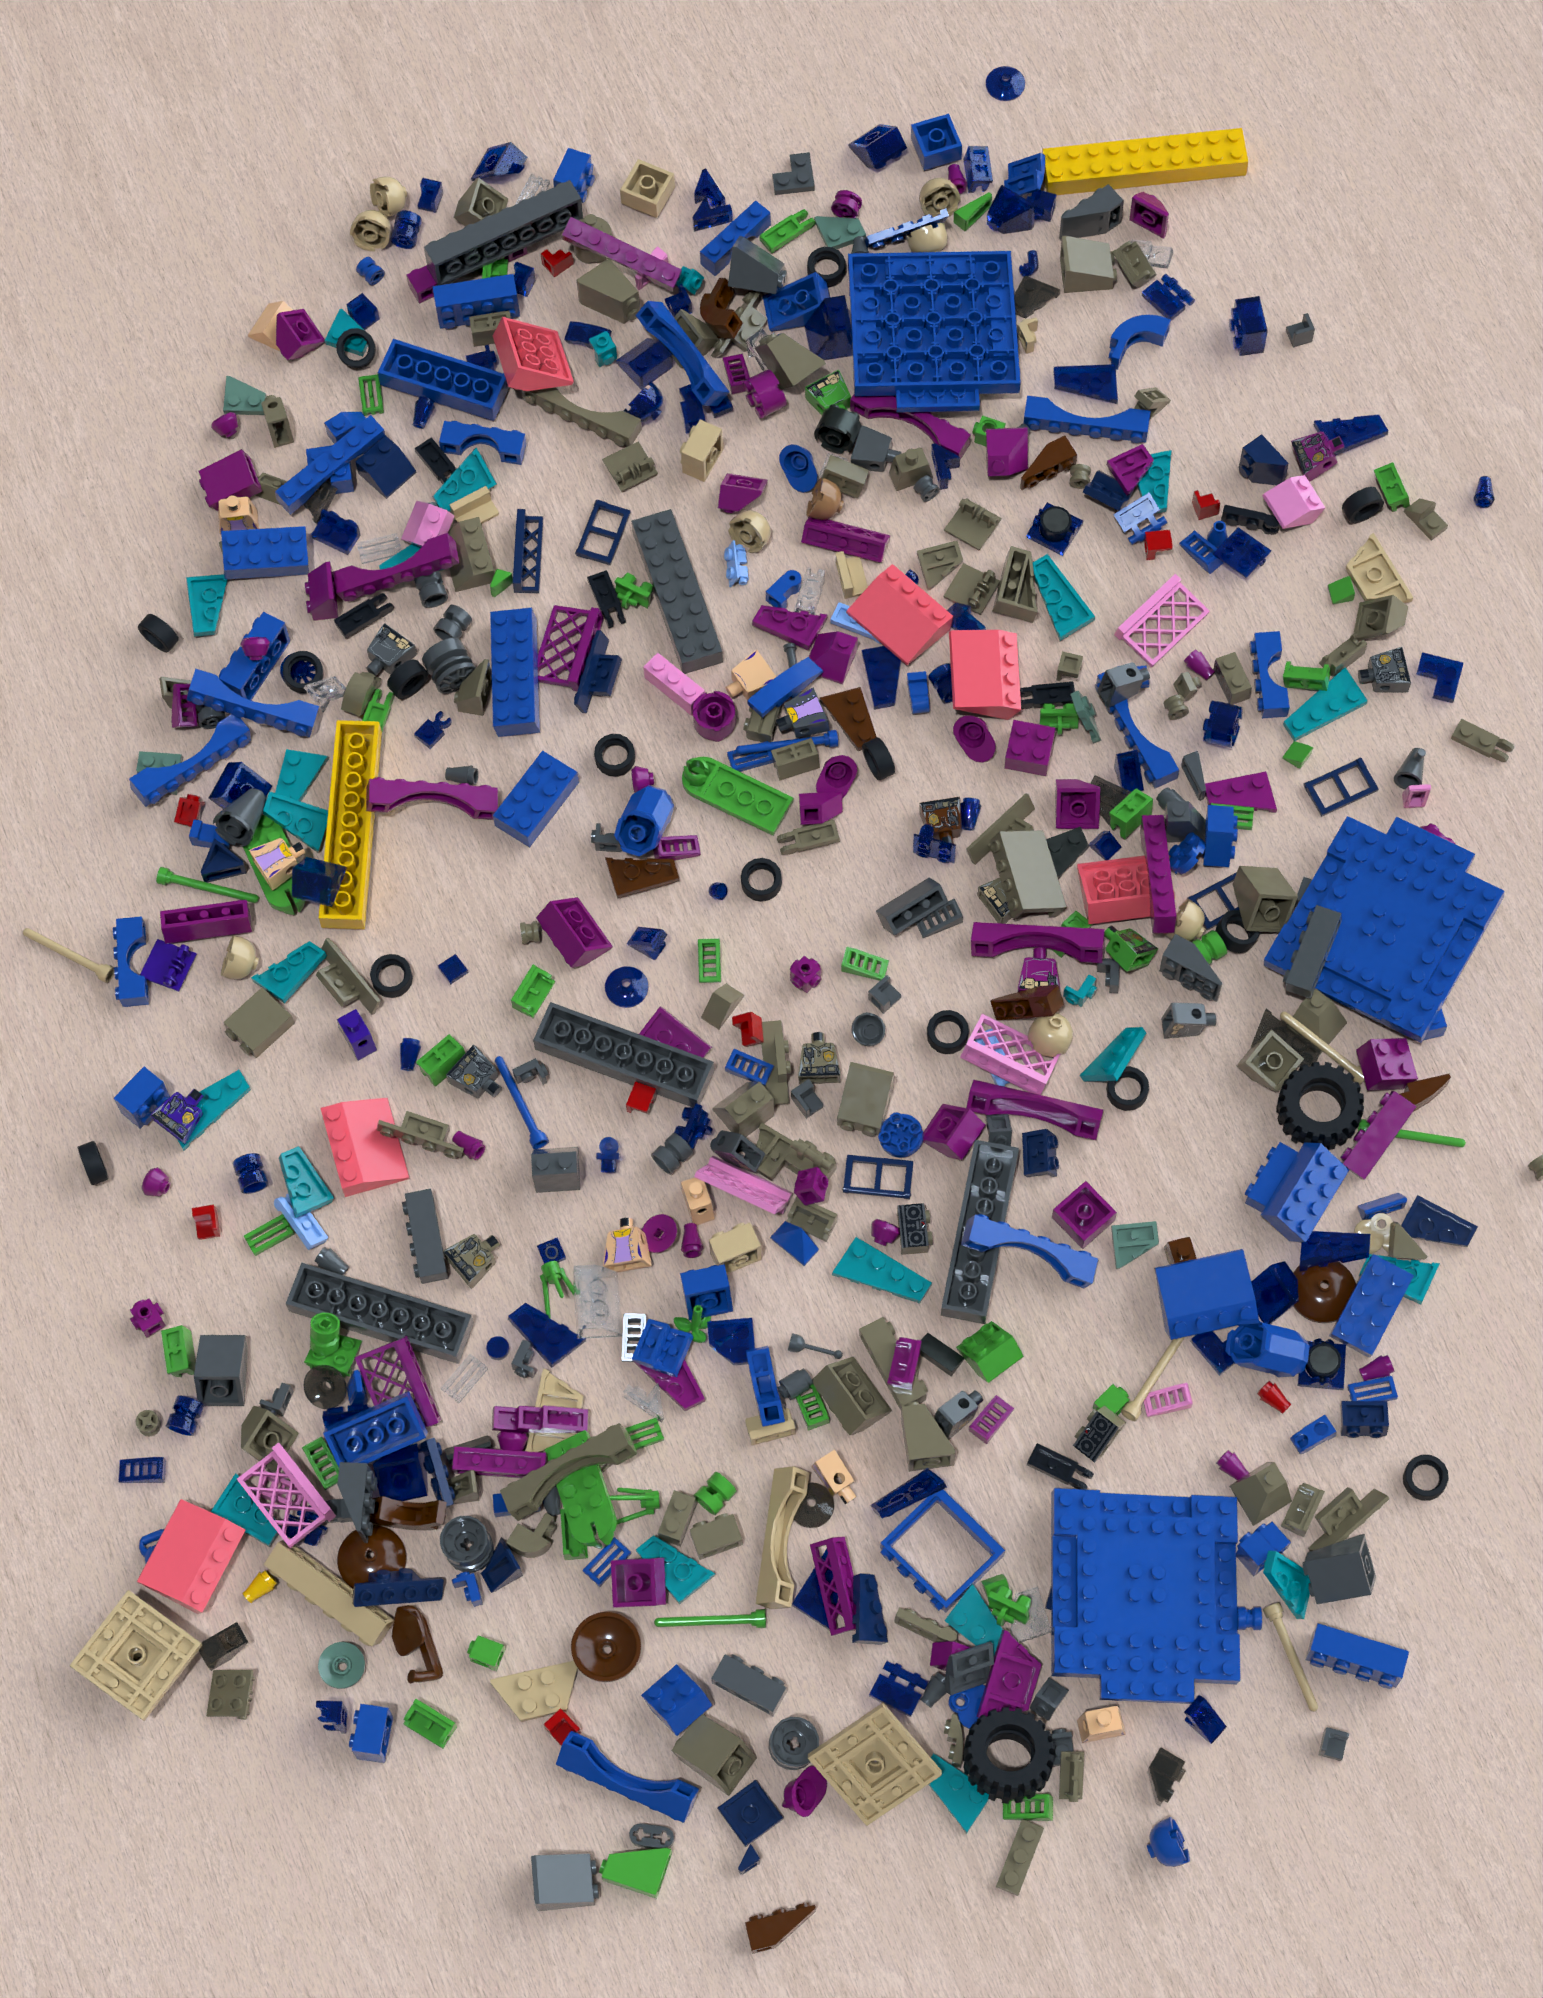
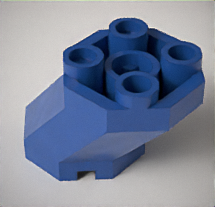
(644, 820)
(1268, 1348)

